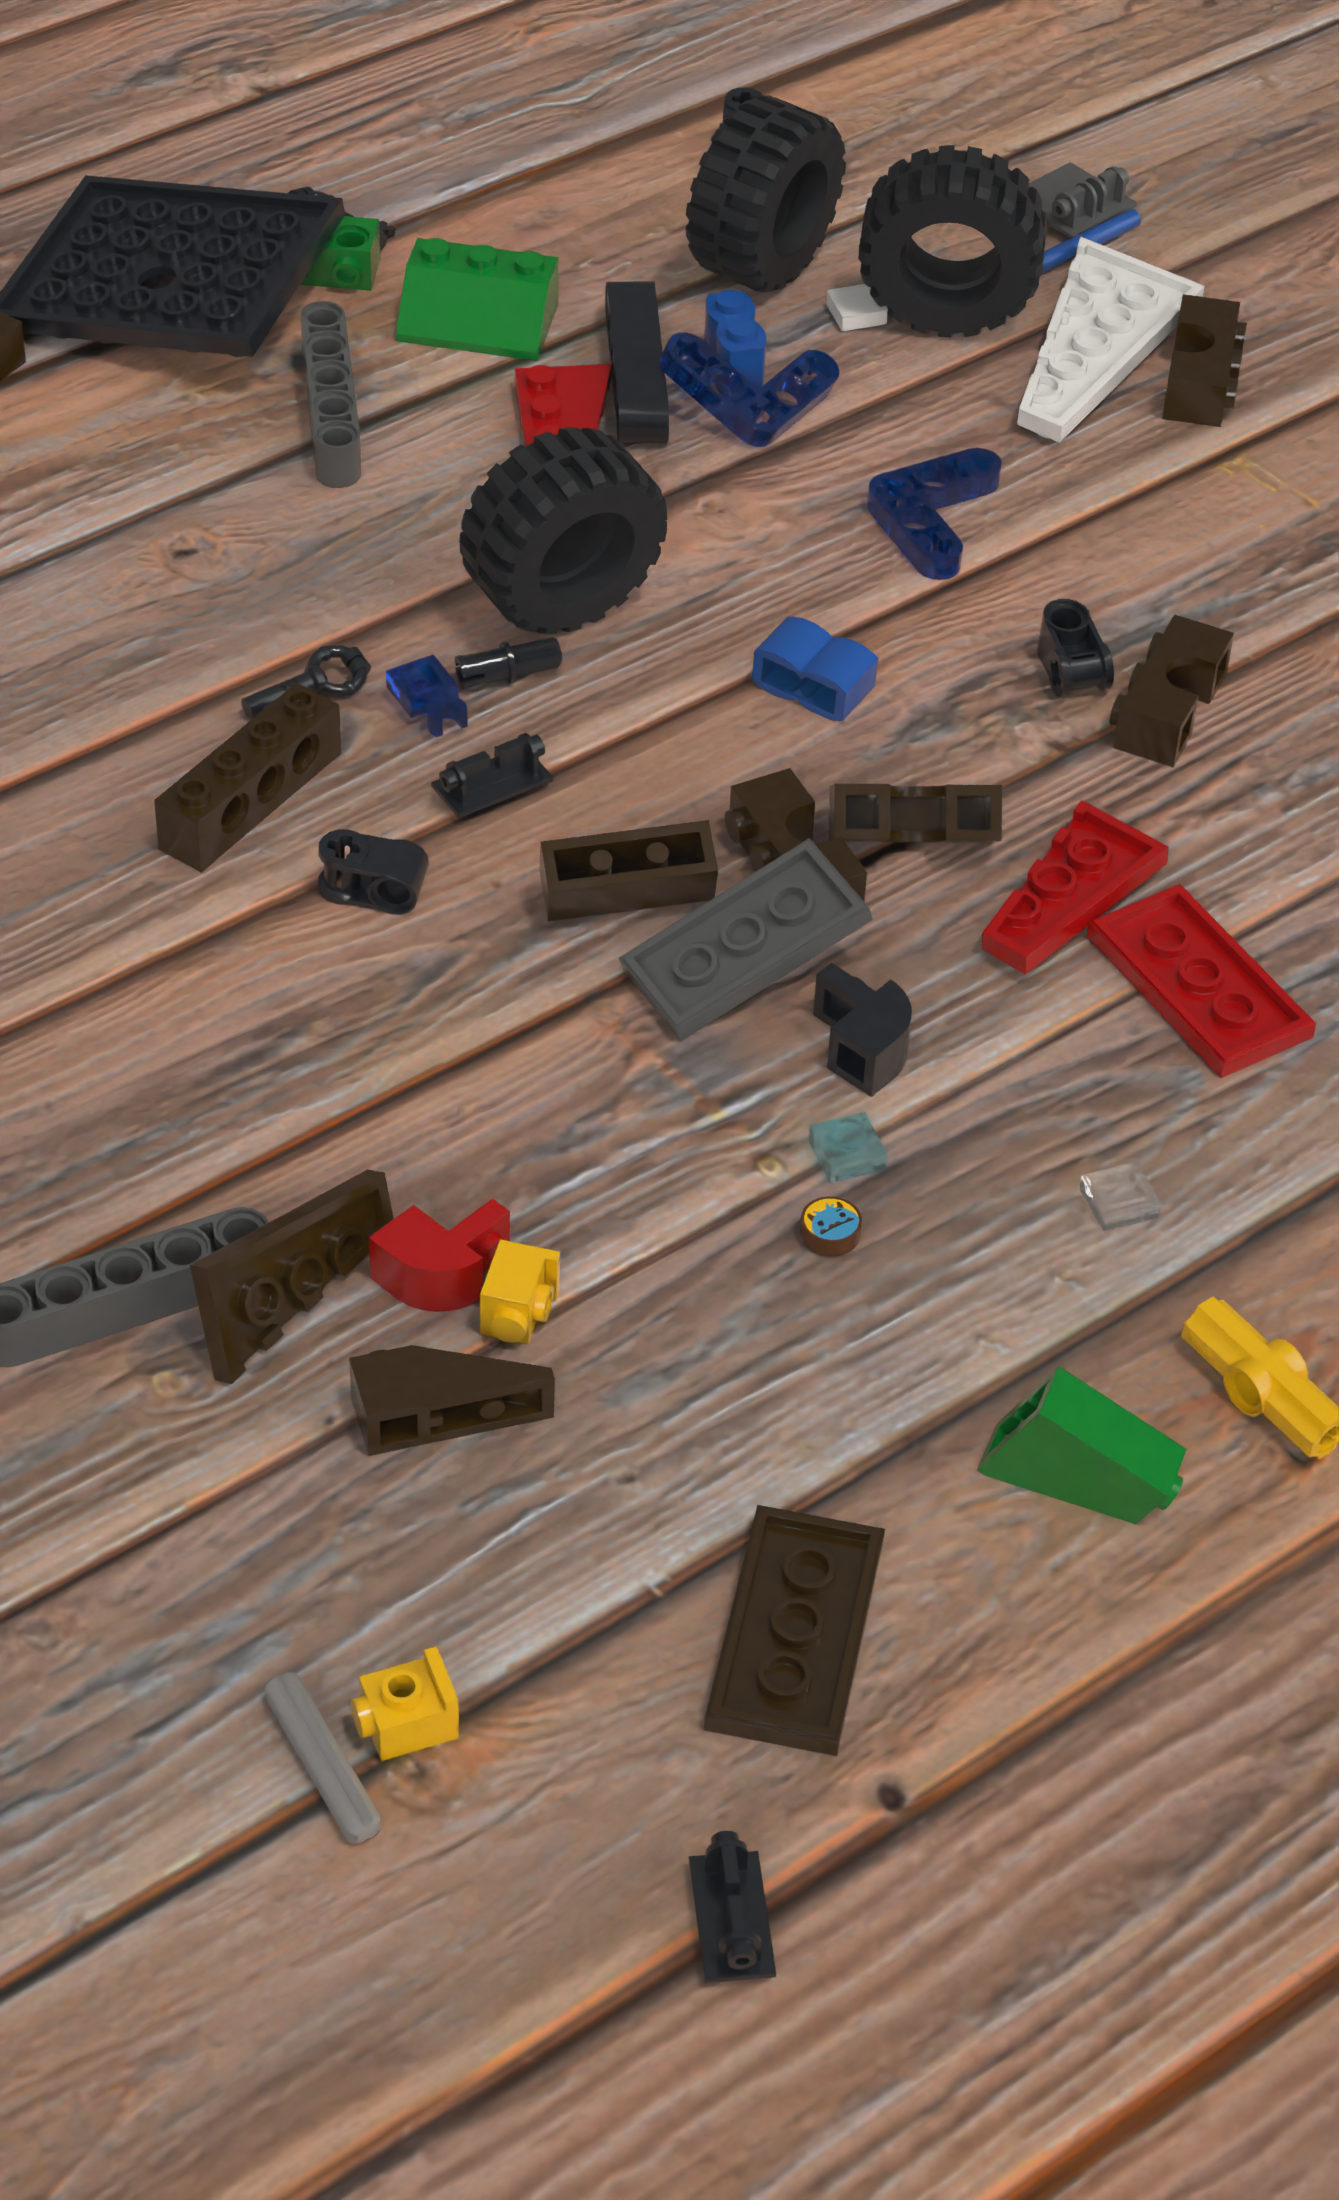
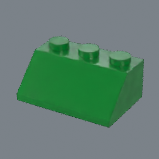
(478, 299)

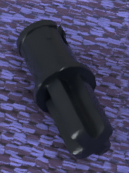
(507, 662)

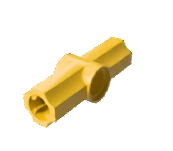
(1264, 1377)

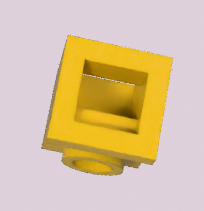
(518, 1291)
(407, 1706)

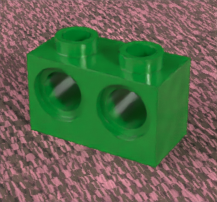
(348, 257)

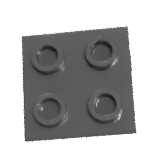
(1081, 201)

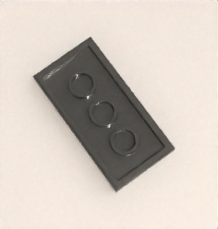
(745, 939)

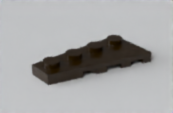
(283, 1267)

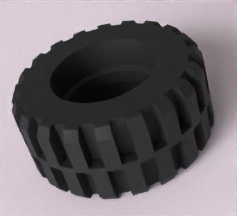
(964, 191)
(765, 193)
(563, 530)

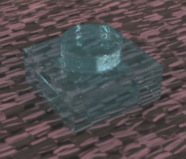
(847, 1147)

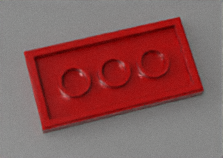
(1201, 980)

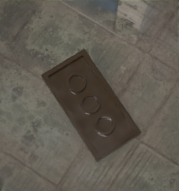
(795, 1630)

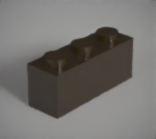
(628, 870)

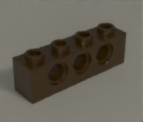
(248, 777)

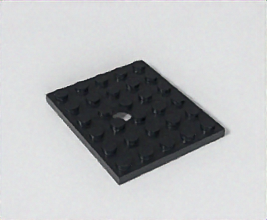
(228, 248)

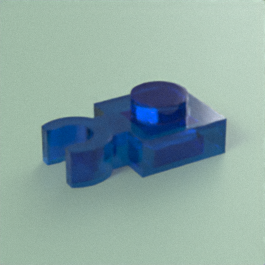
(428, 690)

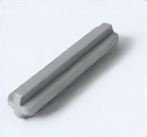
(323, 1758)

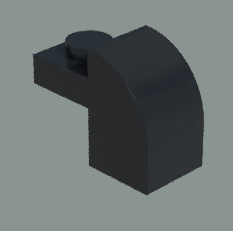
(866, 1028)

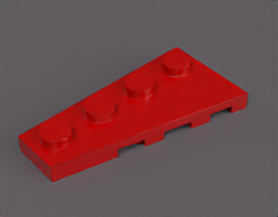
(560, 397)
(1077, 881)

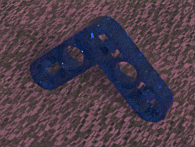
(748, 402)
(965, 477)

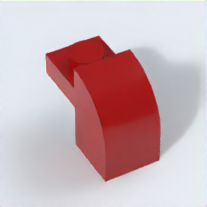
(437, 1266)

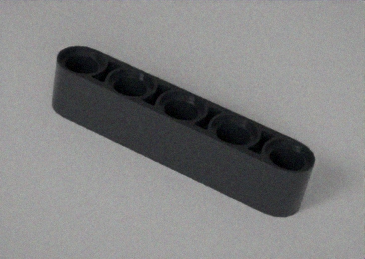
(635, 360)

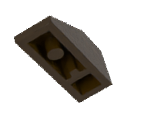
(438, 1395)

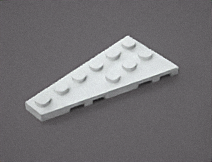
(1098, 334)

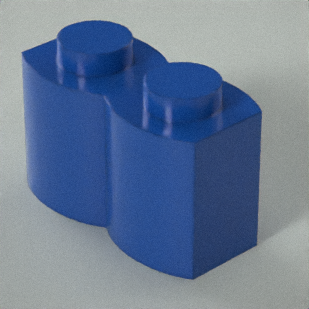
(736, 335)
(814, 668)

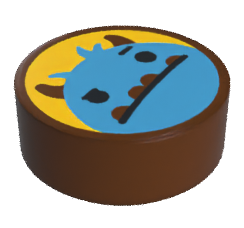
(830, 1226)

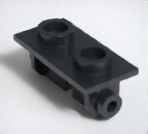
(483, 781)
(731, 1911)

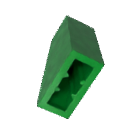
(1084, 1451)

